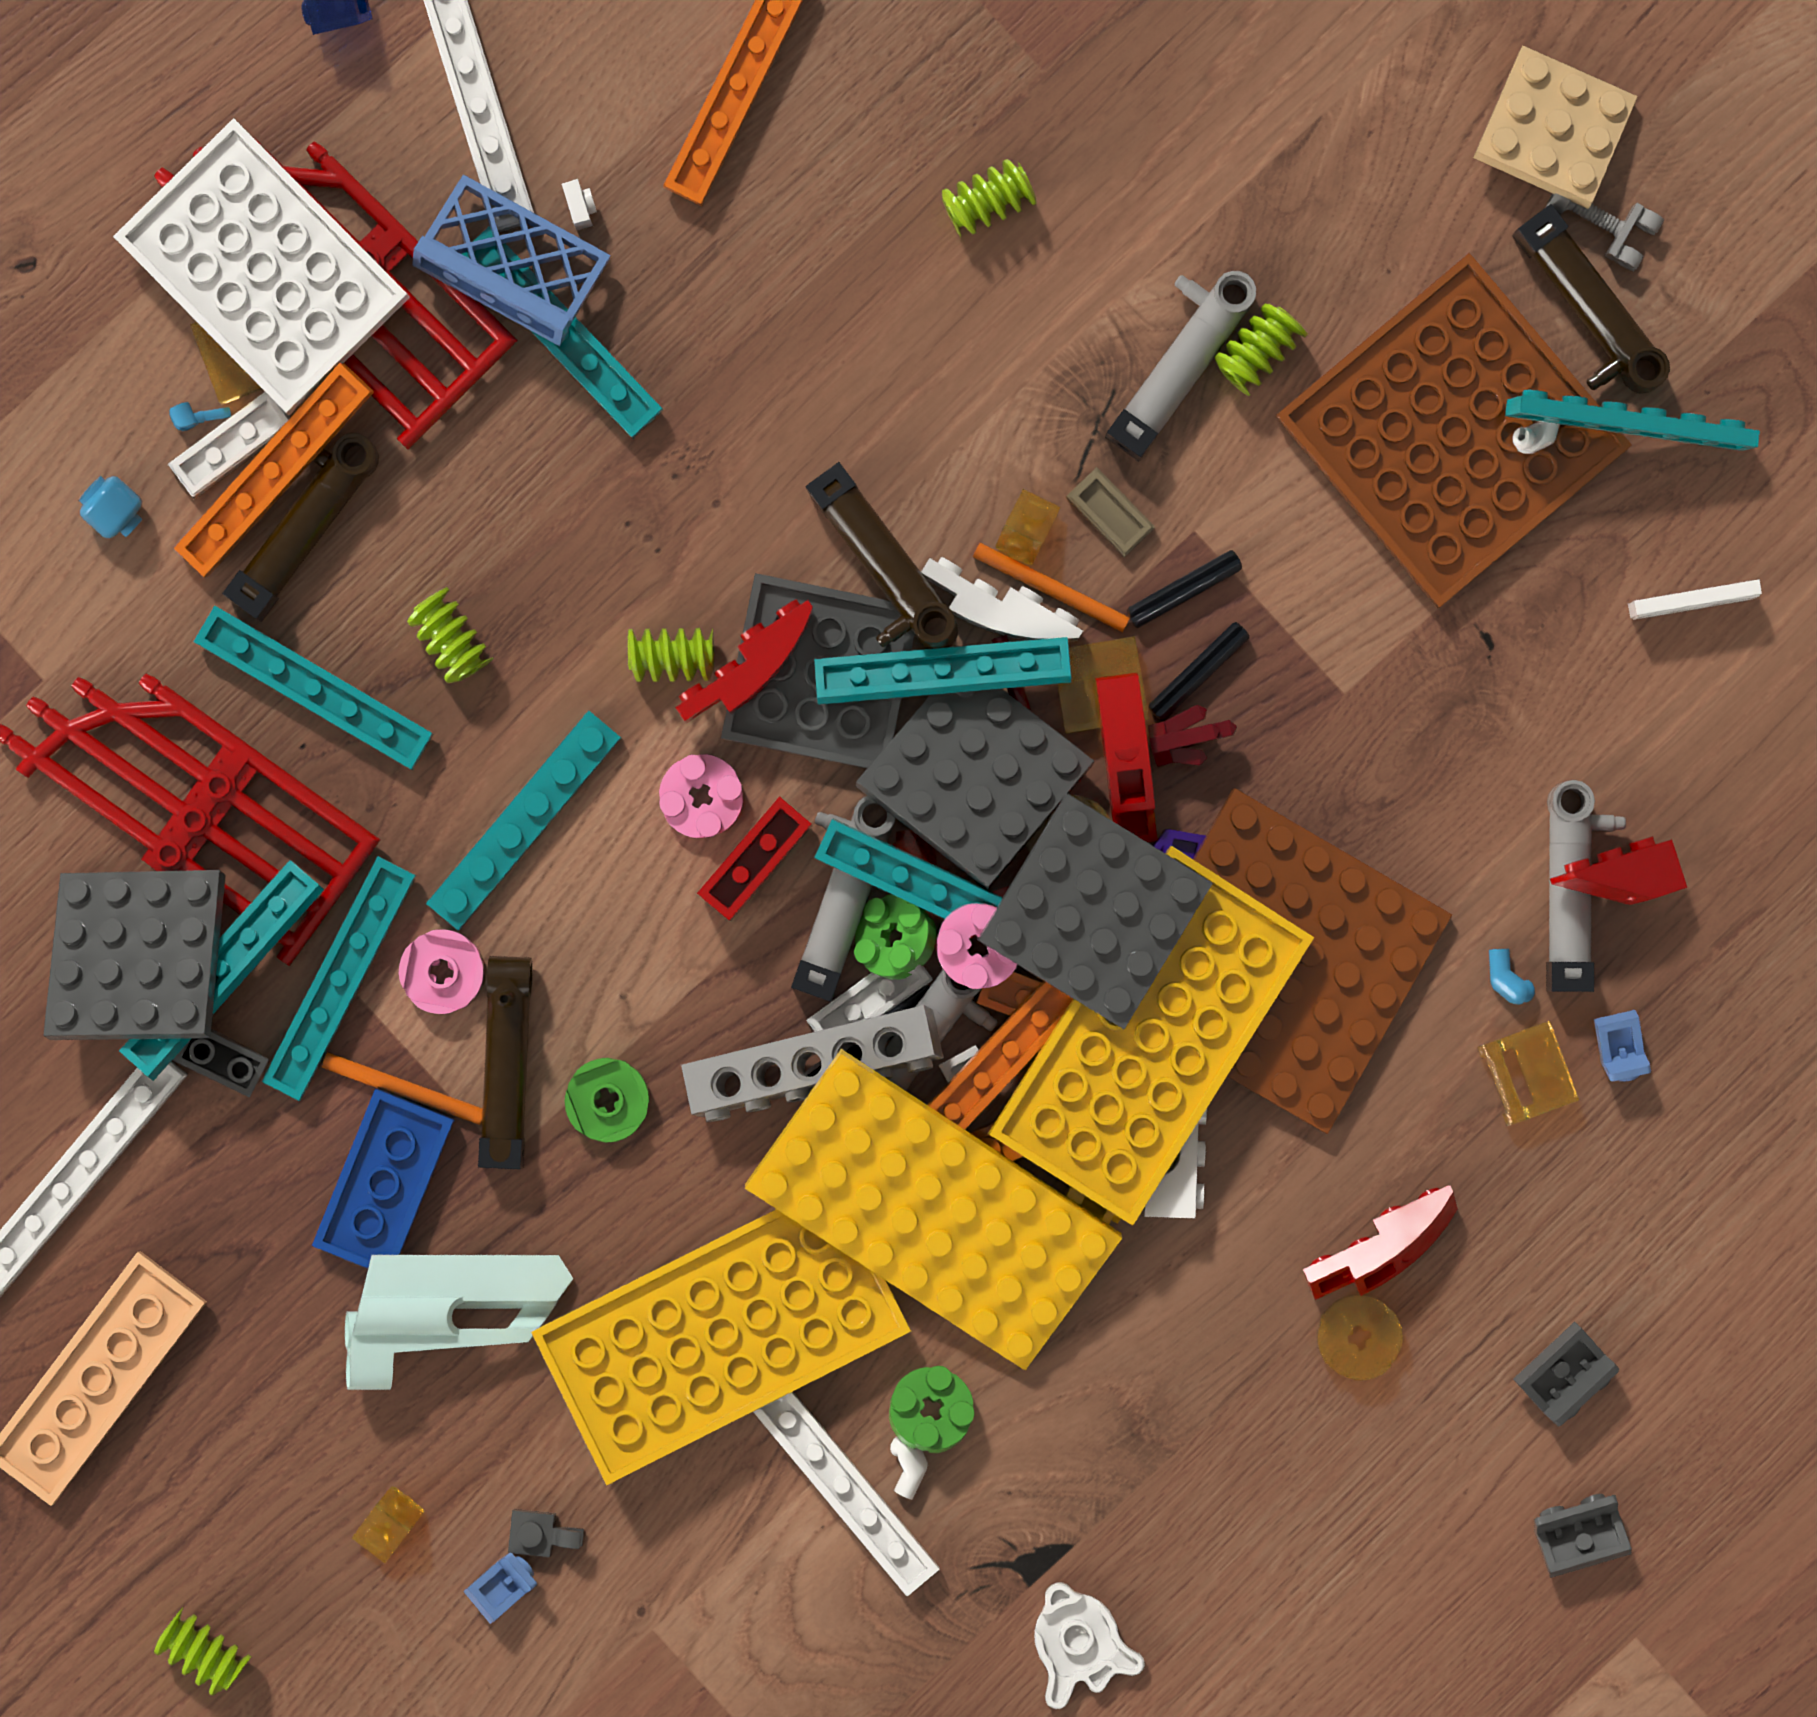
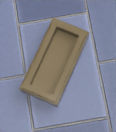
(1110, 512)

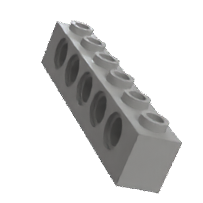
(707, 1077)

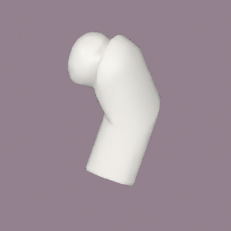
(1535, 437)
(913, 1465)

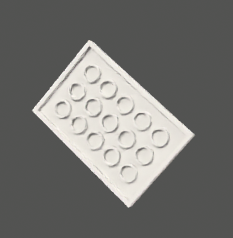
(261, 266)

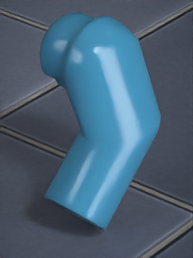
(1505, 981)

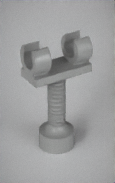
(1618, 252)

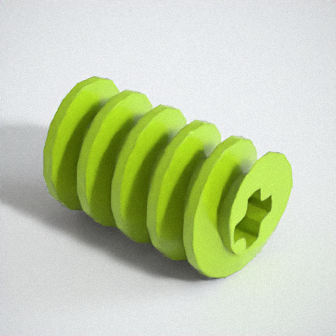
(988, 196)
(1258, 346)
(447, 637)
(671, 655)
(201, 1653)

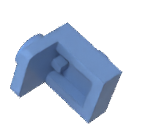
(1621, 1046)
(501, 1586)

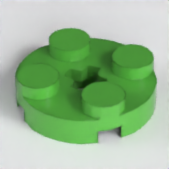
(873, 935)
(598, 1122)
(937, 1386)

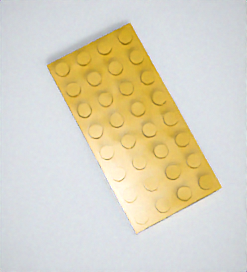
(1119, 1103)
(933, 1210)
(713, 1339)

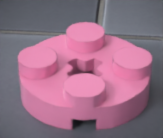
(707, 819)
(954, 942)
(427, 952)

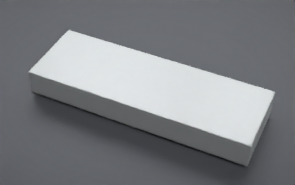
(229, 445)
(1695, 599)
(869, 999)

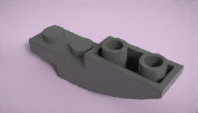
(223, 1061)

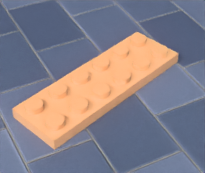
(96, 1377)

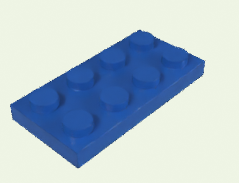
(383, 1179)

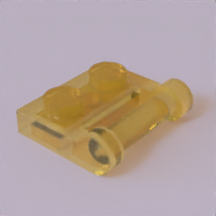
(1541, 1068)

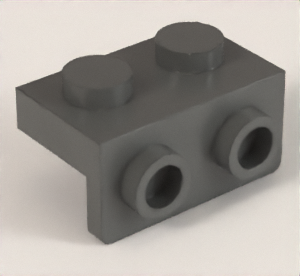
(1566, 1374)
(1581, 1535)

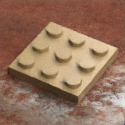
(1555, 127)

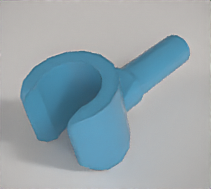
(186, 419)

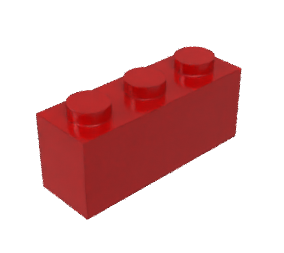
(754, 859)

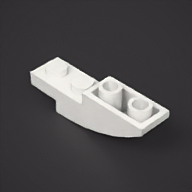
(1016, 616)

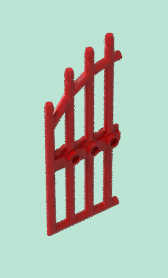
(388, 245)
(207, 802)

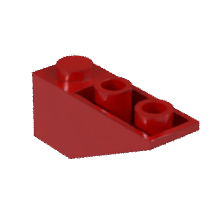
(1630, 877)

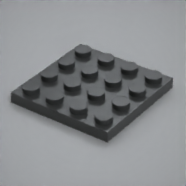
(787, 709)
(975, 778)
(1095, 911)
(135, 955)

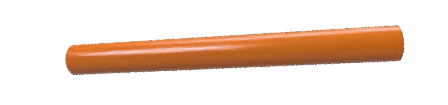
(1051, 587)
(403, 1088)

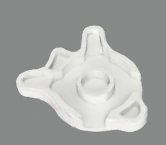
(1080, 1643)

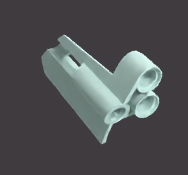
(412, 1302)

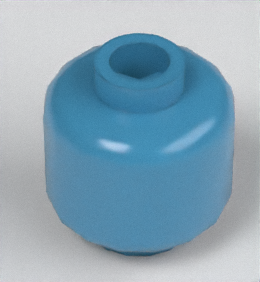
(110, 507)

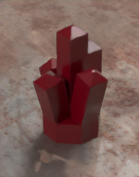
(1170, 738)

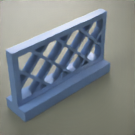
(494, 290)

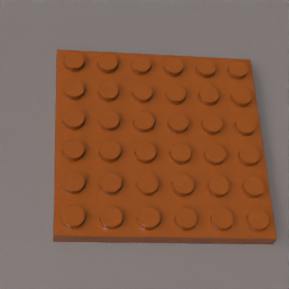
(1422, 434)
(1353, 974)

